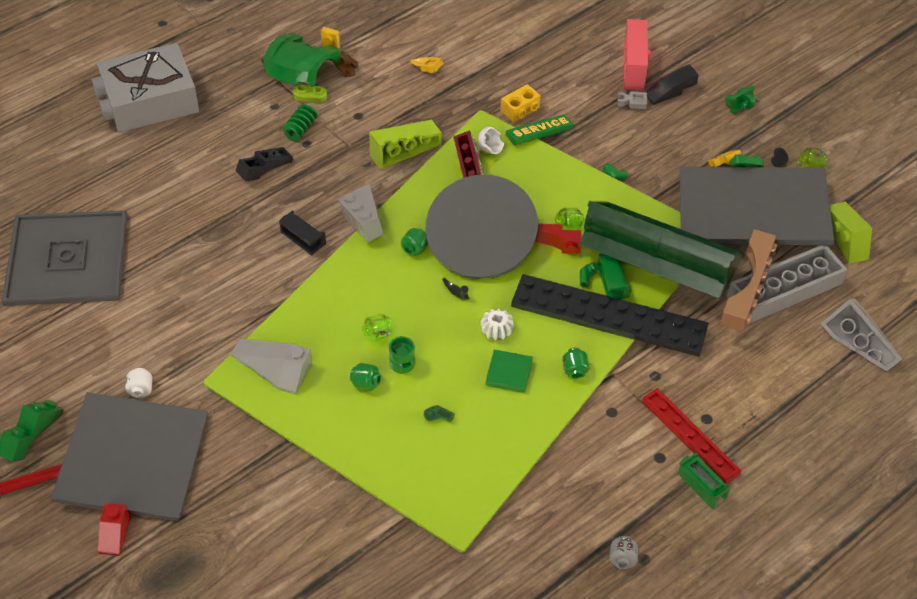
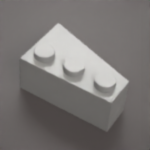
(362, 212)

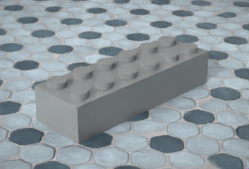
(794, 281)

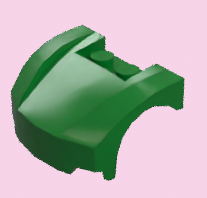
(296, 61)

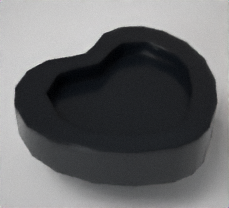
(780, 157)

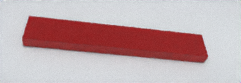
(691, 435)

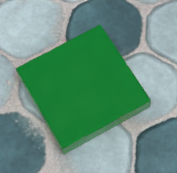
(509, 370)

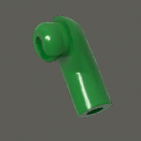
(587, 272)

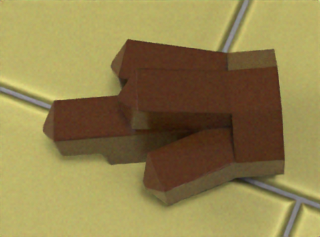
(346, 65)

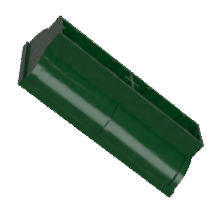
(660, 248)

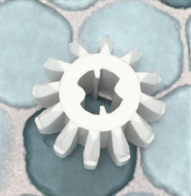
(497, 324)

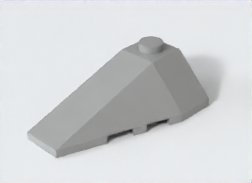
(861, 334)
(278, 362)

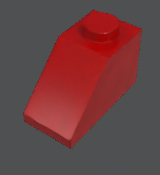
(113, 528)

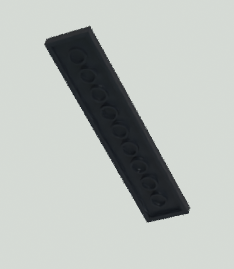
(610, 315)

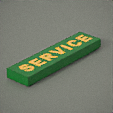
(539, 129)

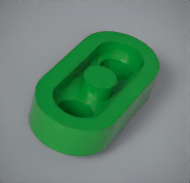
(742, 161)

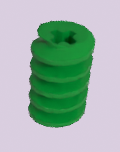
(300, 122)

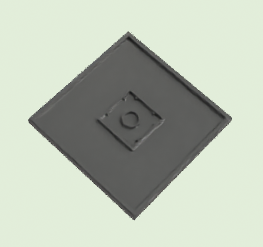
(66, 258)
(131, 456)

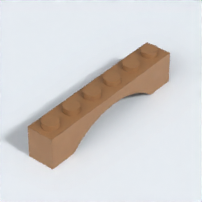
(738, 307)

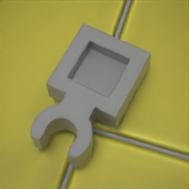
(635, 100)

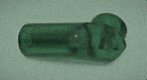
(437, 412)

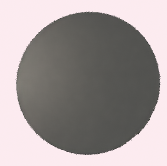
(482, 226)

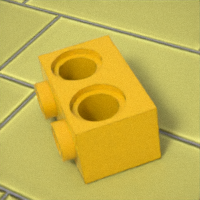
(520, 103)

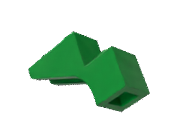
(31, 422)

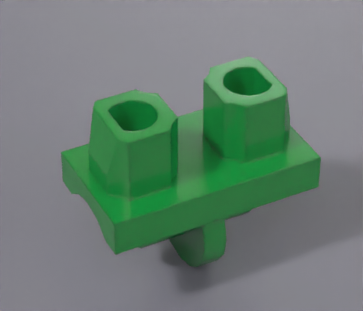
(743, 99)

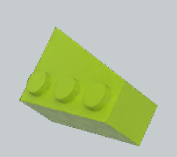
(851, 232)

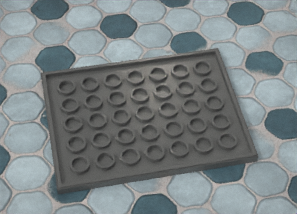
(734, 201)

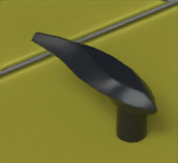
(460, 292)

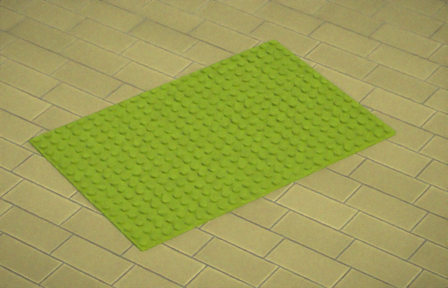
(439, 470)

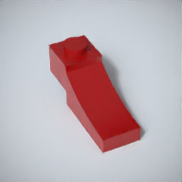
(565, 240)

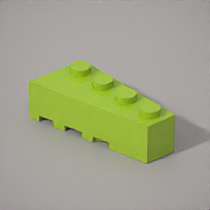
(403, 142)

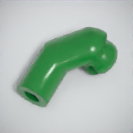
(610, 170)

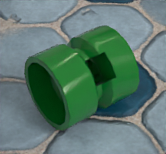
(401, 354)

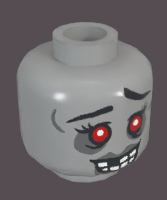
(624, 552)

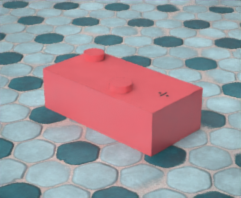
(636, 55)

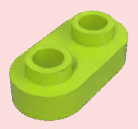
(306, 93)

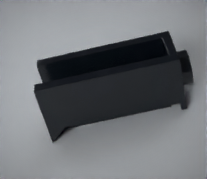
(302, 233)

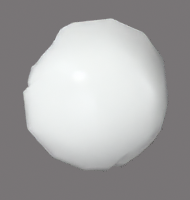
(490, 141)

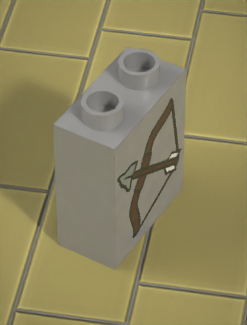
(145, 88)

